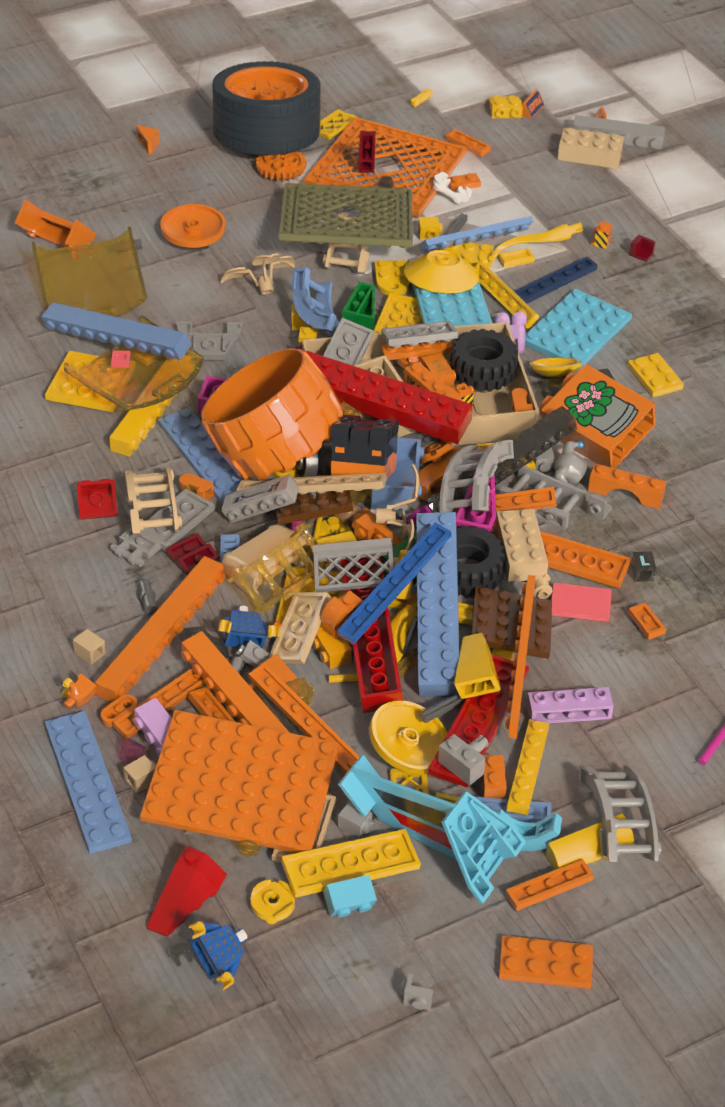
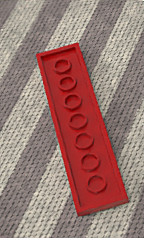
(479, 716)

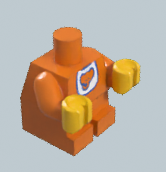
(79, 692)

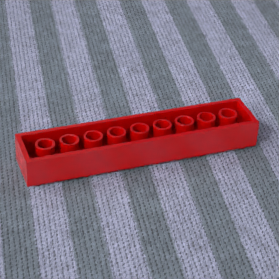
(394, 399)
(375, 651)

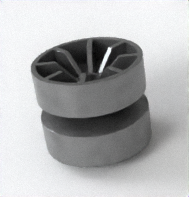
(318, 463)

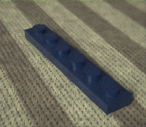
(556, 280)

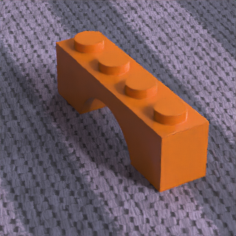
(647, 489)

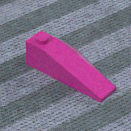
(483, 519)

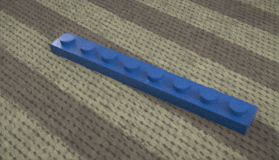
(394, 583)

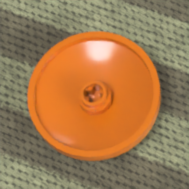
(193, 225)

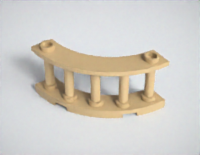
(360, 264)
(131, 483)

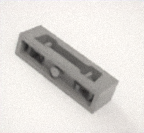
(260, 498)

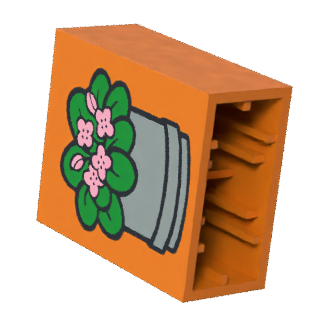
(607, 415)

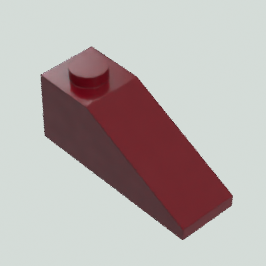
(366, 151)

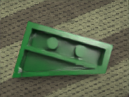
(361, 306)

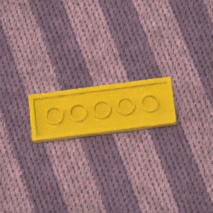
(373, 856)

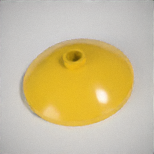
(555, 366)

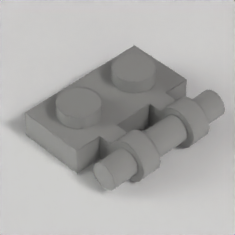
(141, 546)

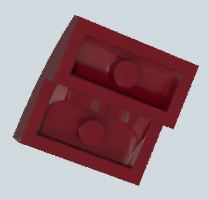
(189, 552)

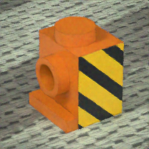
(602, 235)
(465, 392)

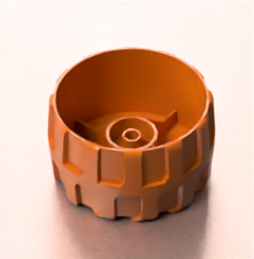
(271, 414)

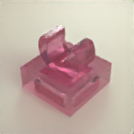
(131, 751)

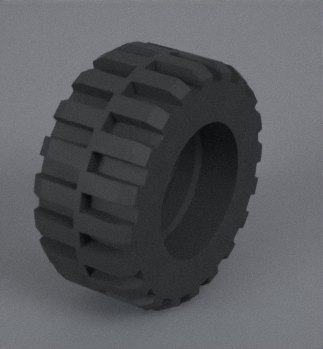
(484, 359)
(486, 549)

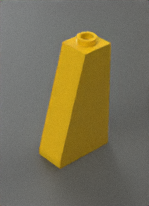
(475, 668)

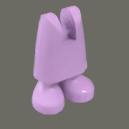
(517, 328)

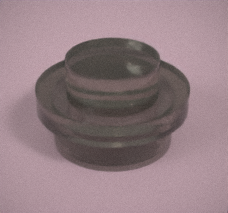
(385, 182)

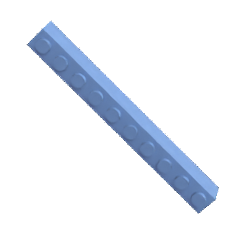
(116, 331)

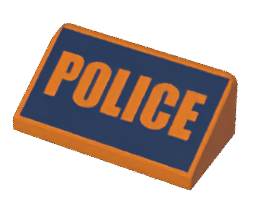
(532, 104)

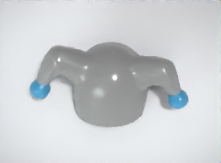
(570, 466)

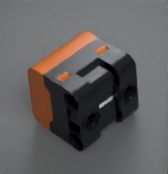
(364, 446)

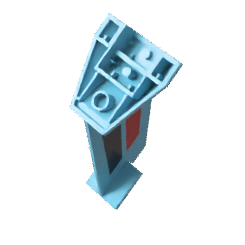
(460, 830)

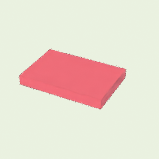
(581, 602)

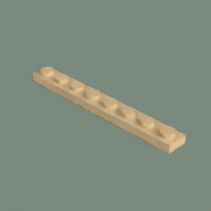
(330, 483)

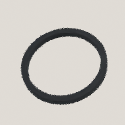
(409, 635)

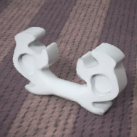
(440, 184)

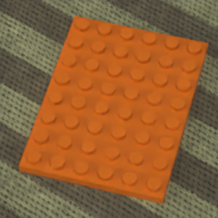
(241, 782)

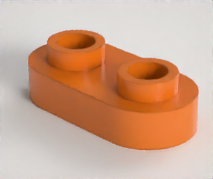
(118, 709)

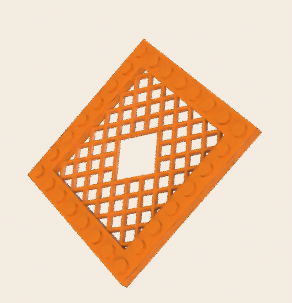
(449, 154)

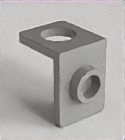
(598, 507)

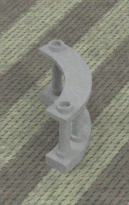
(468, 460)
(597, 784)

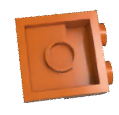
(367, 529)

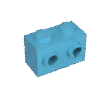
(350, 896)

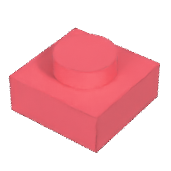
(121, 359)

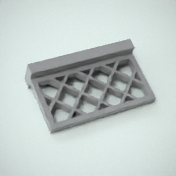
(348, 550)

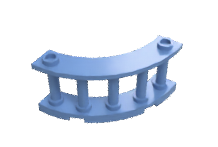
(314, 312)

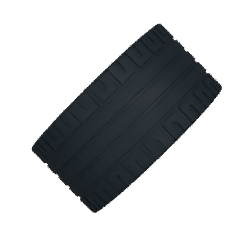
(266, 107)

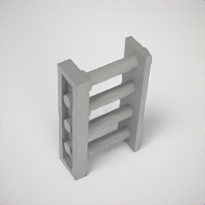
(553, 516)

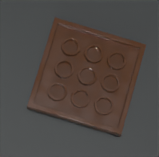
(315, 505)
(497, 618)

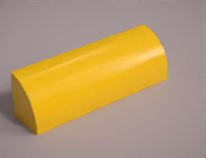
(584, 845)

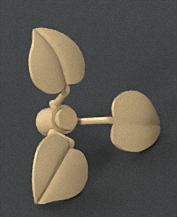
(265, 281)
(387, 516)

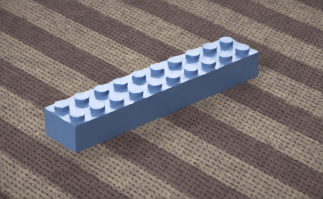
(438, 612)

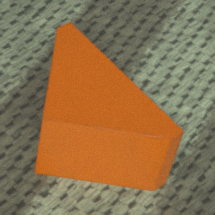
(148, 138)

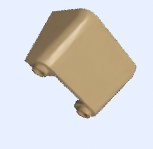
(258, 547)

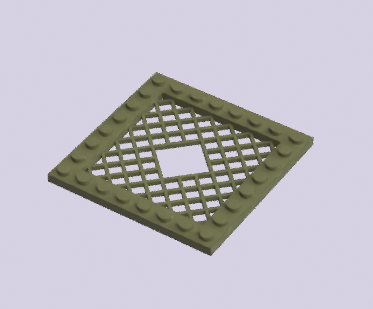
(291, 231)

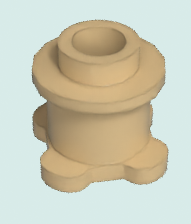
(542, 587)

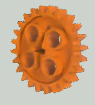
(281, 165)

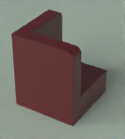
(642, 248)

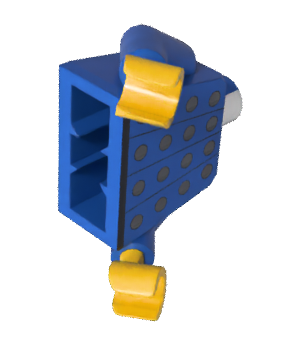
(246, 626)
(218, 950)

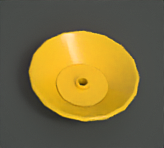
(441, 272)

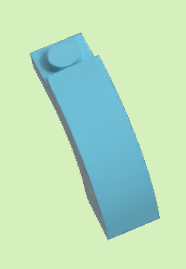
(537, 833)

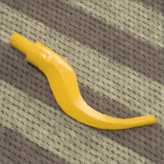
(557, 234)
(400, 625)

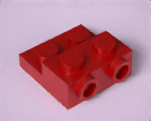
(97, 499)

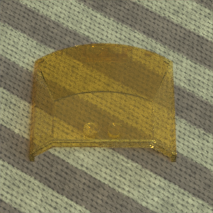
(92, 275)
(145, 382)

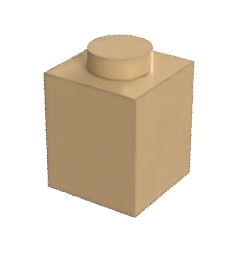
(89, 646)
(139, 773)

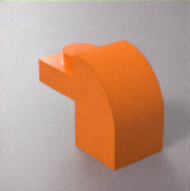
(338, 611)

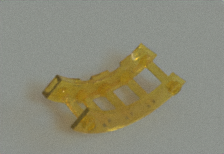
(297, 581)

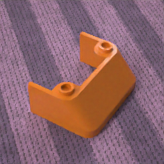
(52, 227)

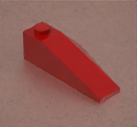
(189, 885)

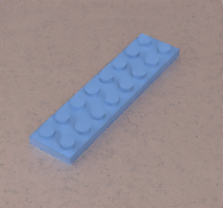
(195, 445)
(88, 782)

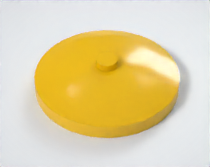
(404, 738)

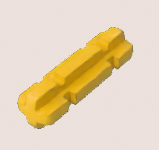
(420, 98)

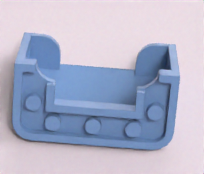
(401, 483)

